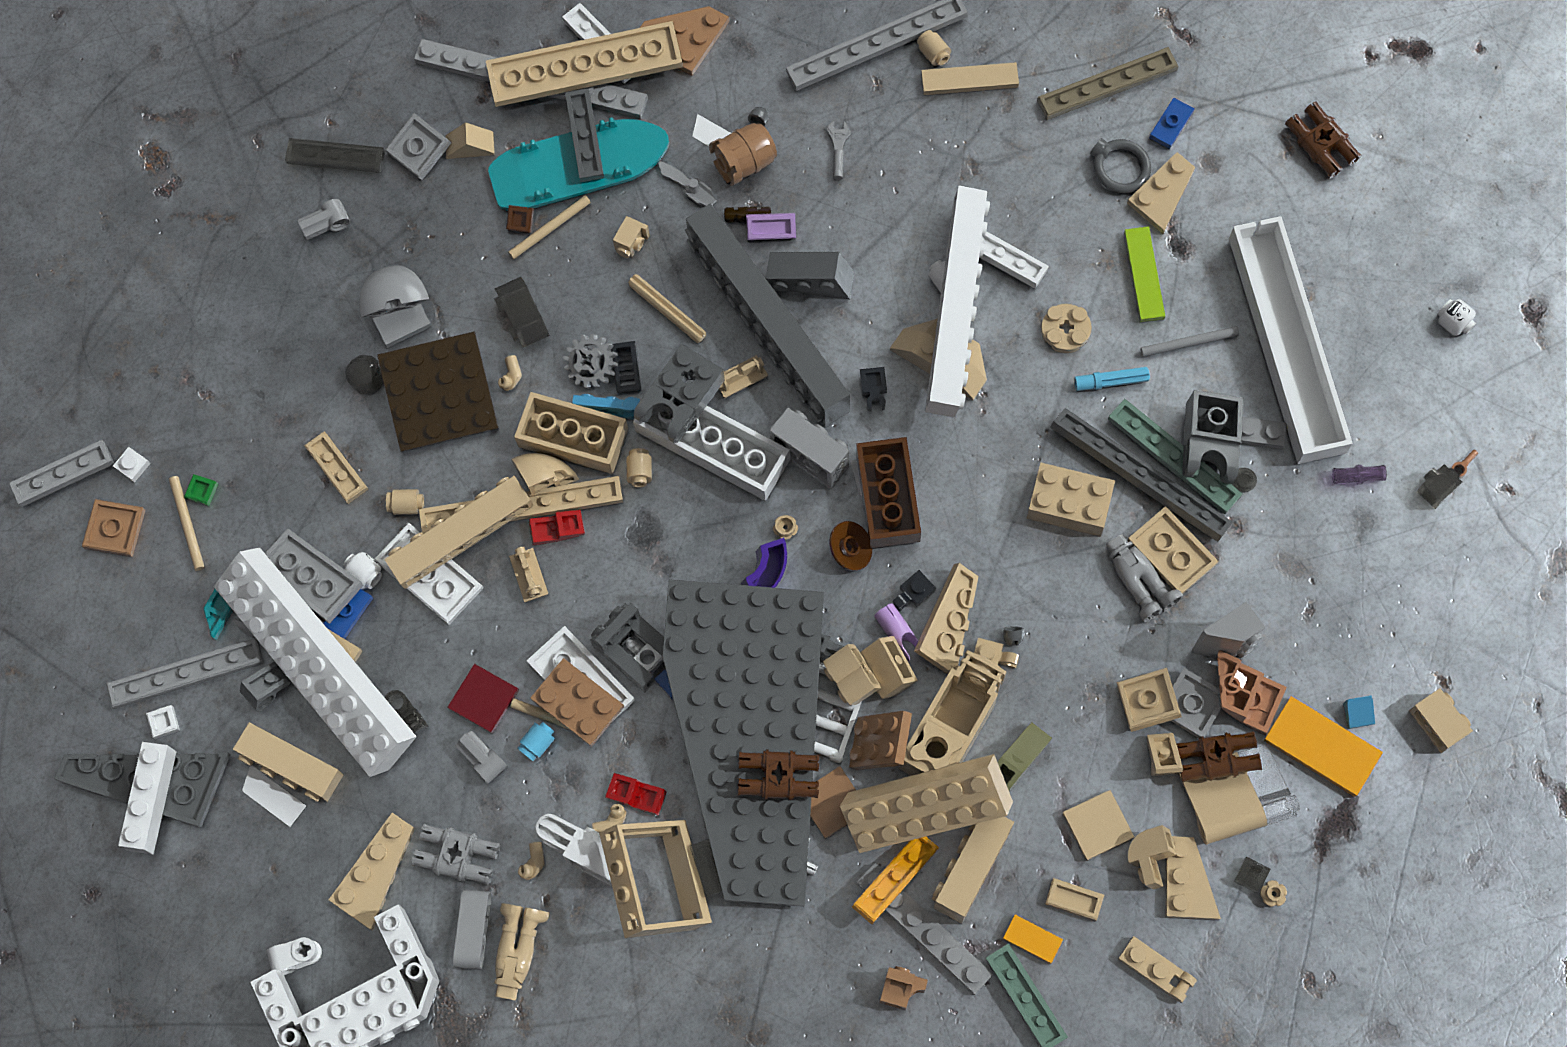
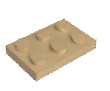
(1173, 550)

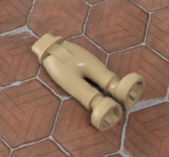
(512, 963)

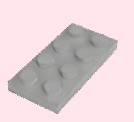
(313, 575)

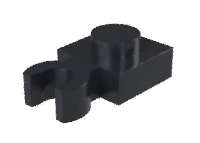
(874, 384)

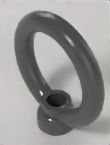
(1103, 149)

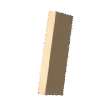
(336, 467)

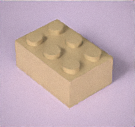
(1070, 499)

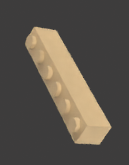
(458, 532)

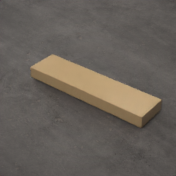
(970, 78)

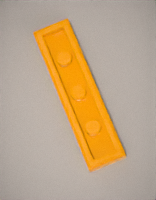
(894, 878)

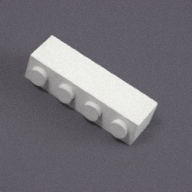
(147, 798)

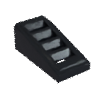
(627, 346)

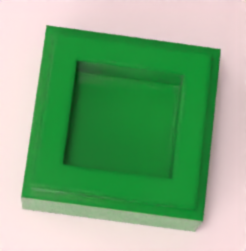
(201, 490)

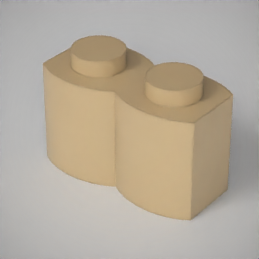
(851, 675)

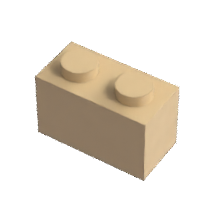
(889, 666)
(1441, 720)

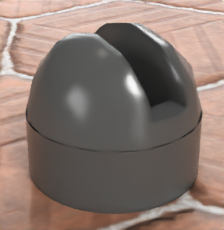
(758, 115)
(1013, 633)

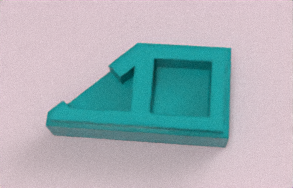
(217, 613)

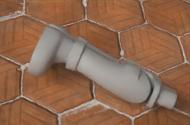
(1133, 566)

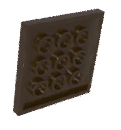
(437, 391)

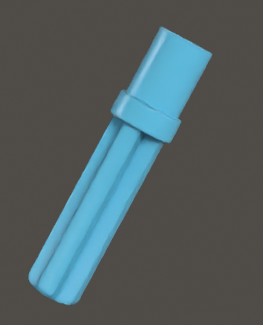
(1114, 378)

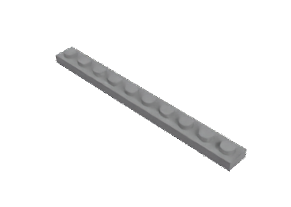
(474, 65)

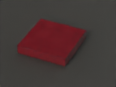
(483, 698)

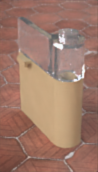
(1241, 803)

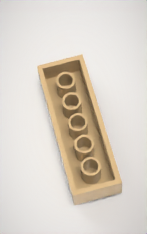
(927, 803)

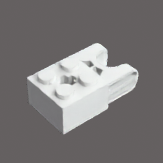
(579, 846)

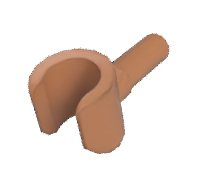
(1463, 465)

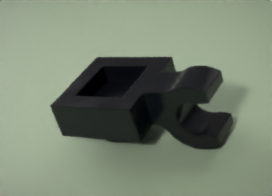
(914, 590)

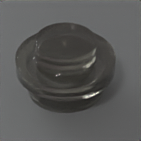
(1245, 480)

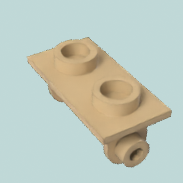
(743, 376)
(528, 574)

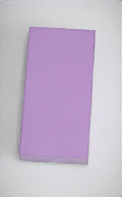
(771, 226)

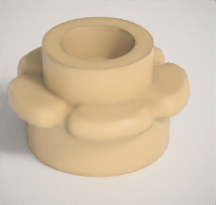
(788, 521)
(1268, 898)

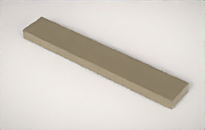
(1107, 83)

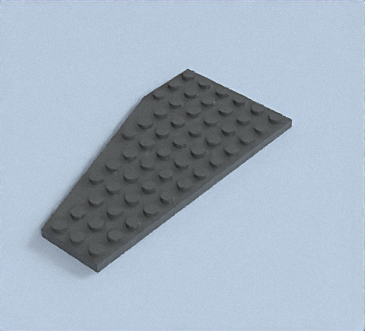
(747, 683)

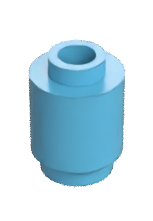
(536, 740)

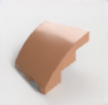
(1247, 693)

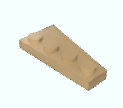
(946, 626)

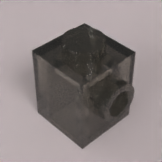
(1439, 485)

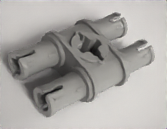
(451, 841)

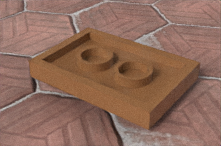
(577, 702)
(880, 740)

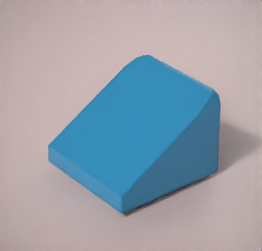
(1359, 711)

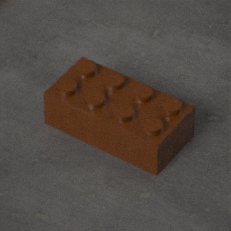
(888, 492)

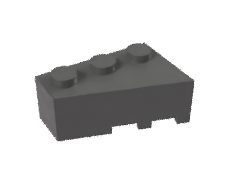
(810, 273)

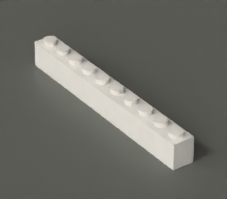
(956, 302)

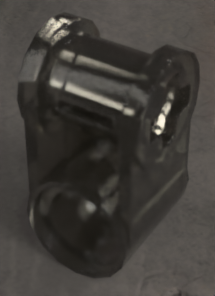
(407, 712)

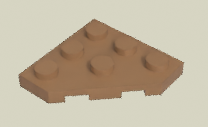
(695, 33)

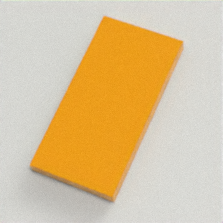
(1323, 746)

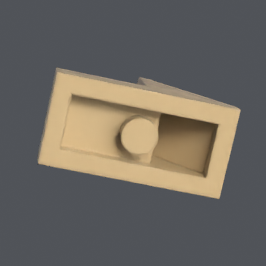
(1164, 754)

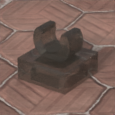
(1252, 875)

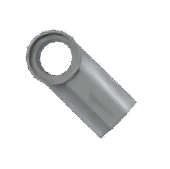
(330, 217)
(484, 761)

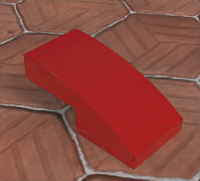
(556, 528)
(636, 794)

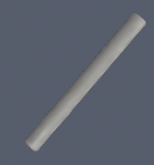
(1189, 341)

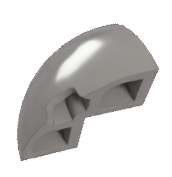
(391, 289)

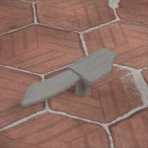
(694, 188)

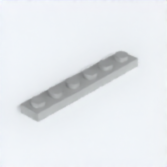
(933, 937)

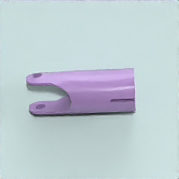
(896, 626)

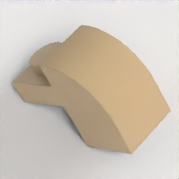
(1149, 848)

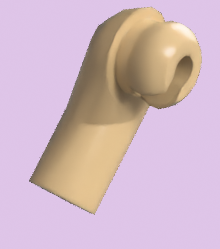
(616, 816)

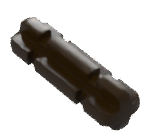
(731, 214)

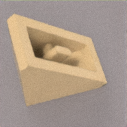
(470, 142)

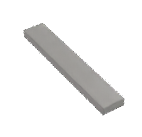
(184, 673)

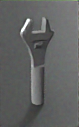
(838, 138)

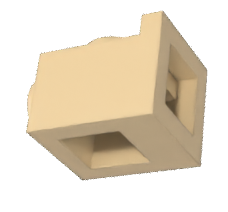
(630, 237)

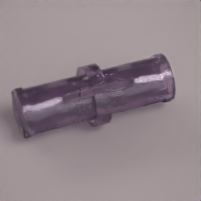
(1359, 474)

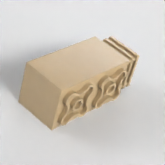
(955, 715)

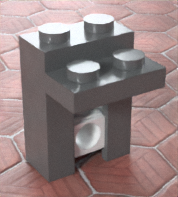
(617, 632)

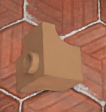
(900, 986)

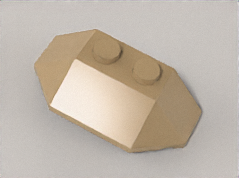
(917, 347)

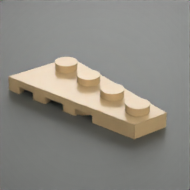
(368, 881)

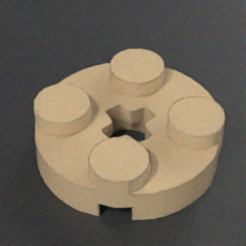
(1071, 315)

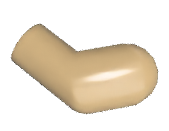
(513, 375)
(534, 864)

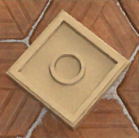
(1149, 699)
(1098, 825)

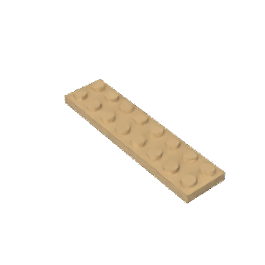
(584, 63)

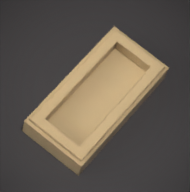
(1074, 899)

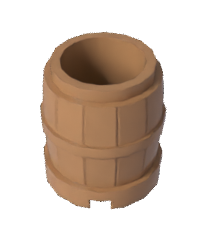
(743, 152)

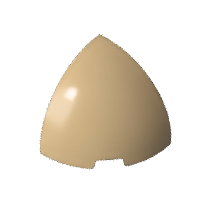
(542, 471)

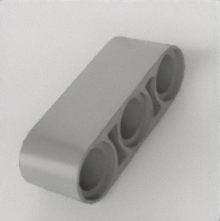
(472, 929)

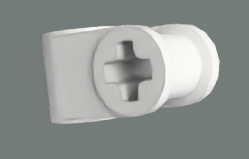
(290, 957)

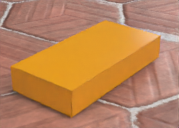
(1032, 939)

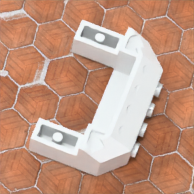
(366, 1013)

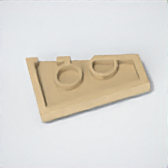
(1161, 193)
(1187, 884)

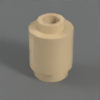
(934, 48)
(639, 467)
(404, 501)

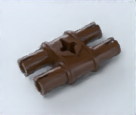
(1320, 149)
(1225, 746)
(768, 786)

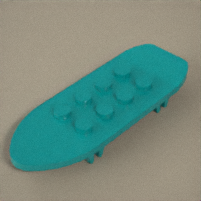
(549, 170)

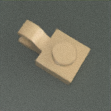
(993, 651)

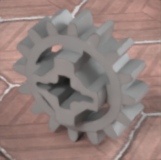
(580, 361)

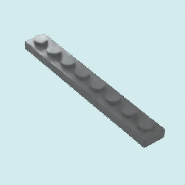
(1141, 474)

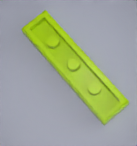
(1144, 274)

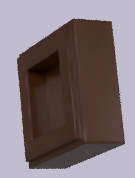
(520, 218)

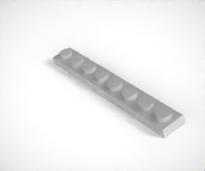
(875, 42)

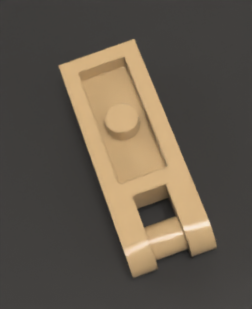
(1156, 969)

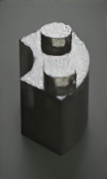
(521, 312)

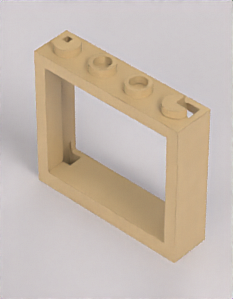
(683, 870)

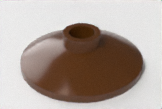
(850, 546)

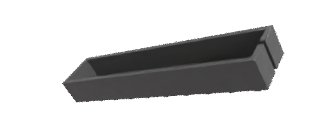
(767, 315)

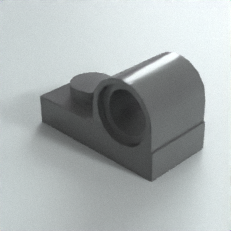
(262, 686)

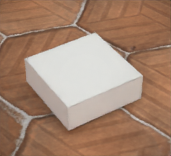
(163, 722)

